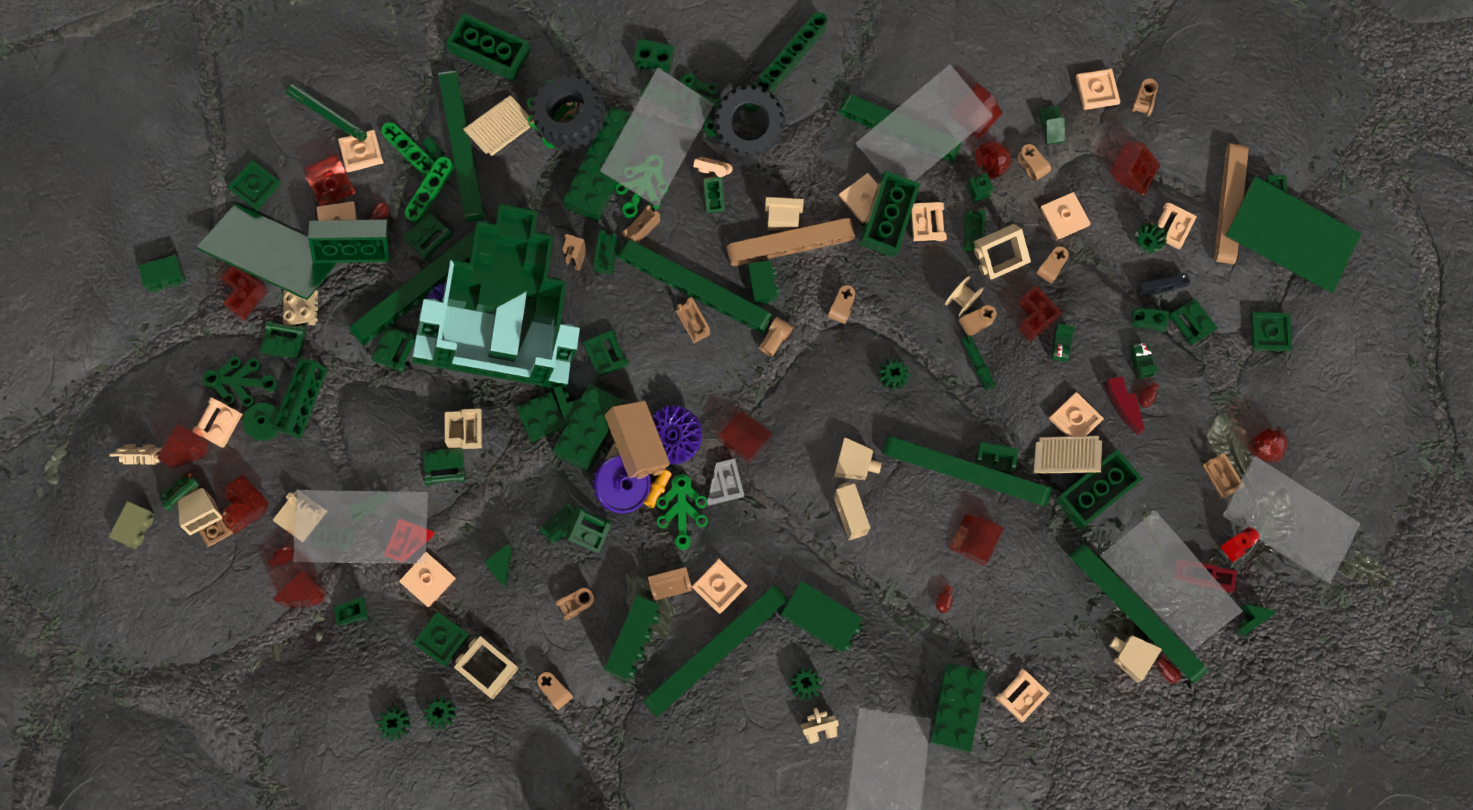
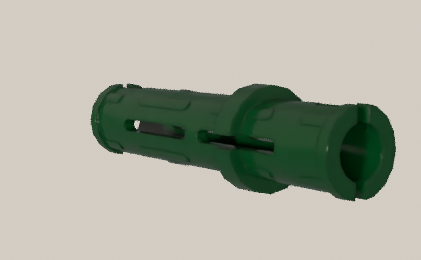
(982, 370)

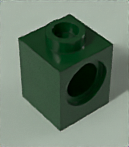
(980, 187)

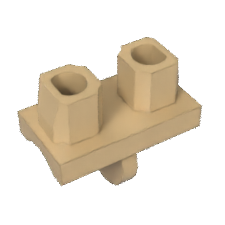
(819, 722)

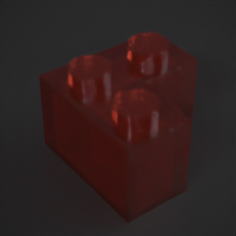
(246, 292)
(1041, 311)
(246, 504)

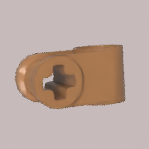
(1144, 100)
(1033, 163)
(1052, 266)
(842, 307)
(975, 321)
(574, 603)
(556, 693)

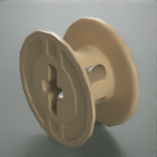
(964, 296)

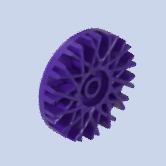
(685, 426)
(610, 490)

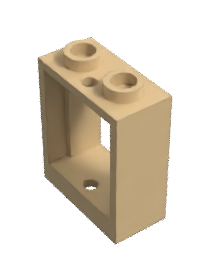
(1019, 246)
(851, 511)
(500, 681)

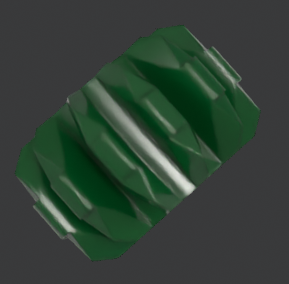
(1151, 237)
(897, 380)
(799, 686)
(395, 715)
(437, 721)

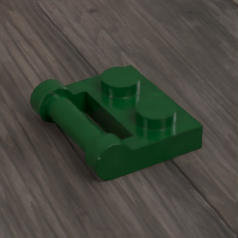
(423, 232)
(1197, 319)
(280, 345)
(389, 346)
(599, 354)
(444, 460)
(172, 495)
(584, 535)

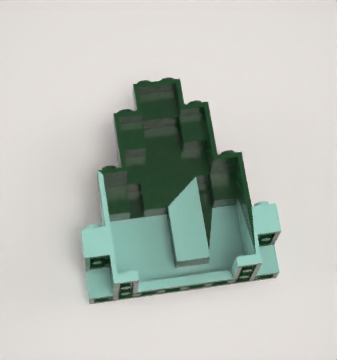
(501, 308)

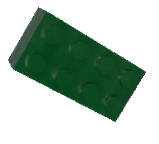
(488, 47)
(889, 214)
(349, 241)
(586, 429)
(1098, 490)
(632, 639)
(957, 708)

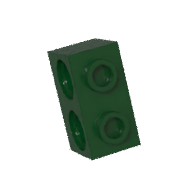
(655, 51)

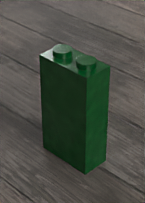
(822, 618)

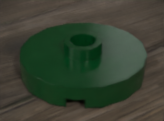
(251, 420)

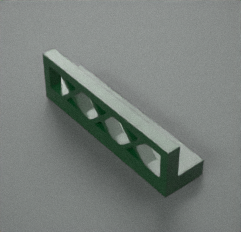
(297, 396)

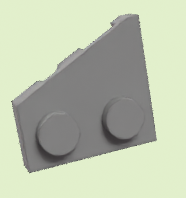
(725, 483)

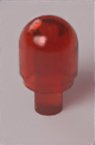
(380, 211)
(1148, 396)
(282, 556)
(945, 600)
(1169, 671)

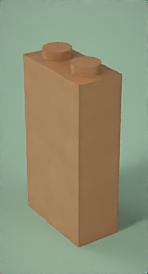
(637, 440)

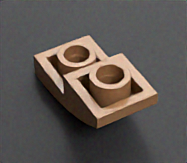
(215, 533)

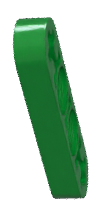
(409, 149)
(427, 188)

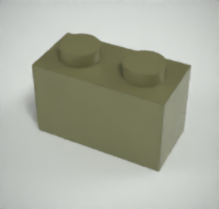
(132, 525)

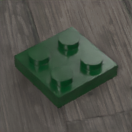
(254, 185)
(1271, 331)
(541, 417)
(441, 639)

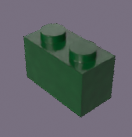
(162, 273)
(762, 282)

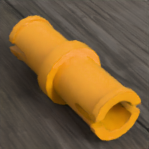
(657, 488)

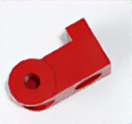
(1235, 546)

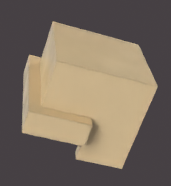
(783, 213)
(463, 429)

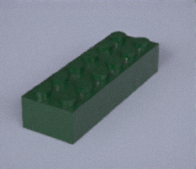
(592, 188)

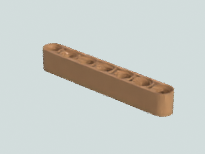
(1230, 201)
(790, 242)

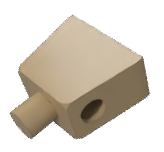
(855, 461)
(197, 511)
(1134, 656)

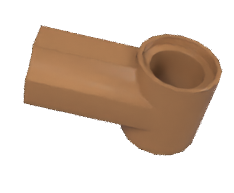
(777, 333)

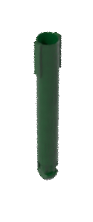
(326, 112)

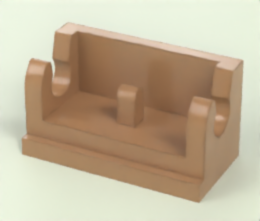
(642, 225)
(576, 250)
(693, 320)
(1222, 475)
(669, 583)

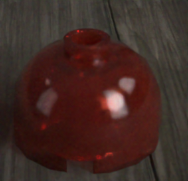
(994, 158)
(1269, 445)

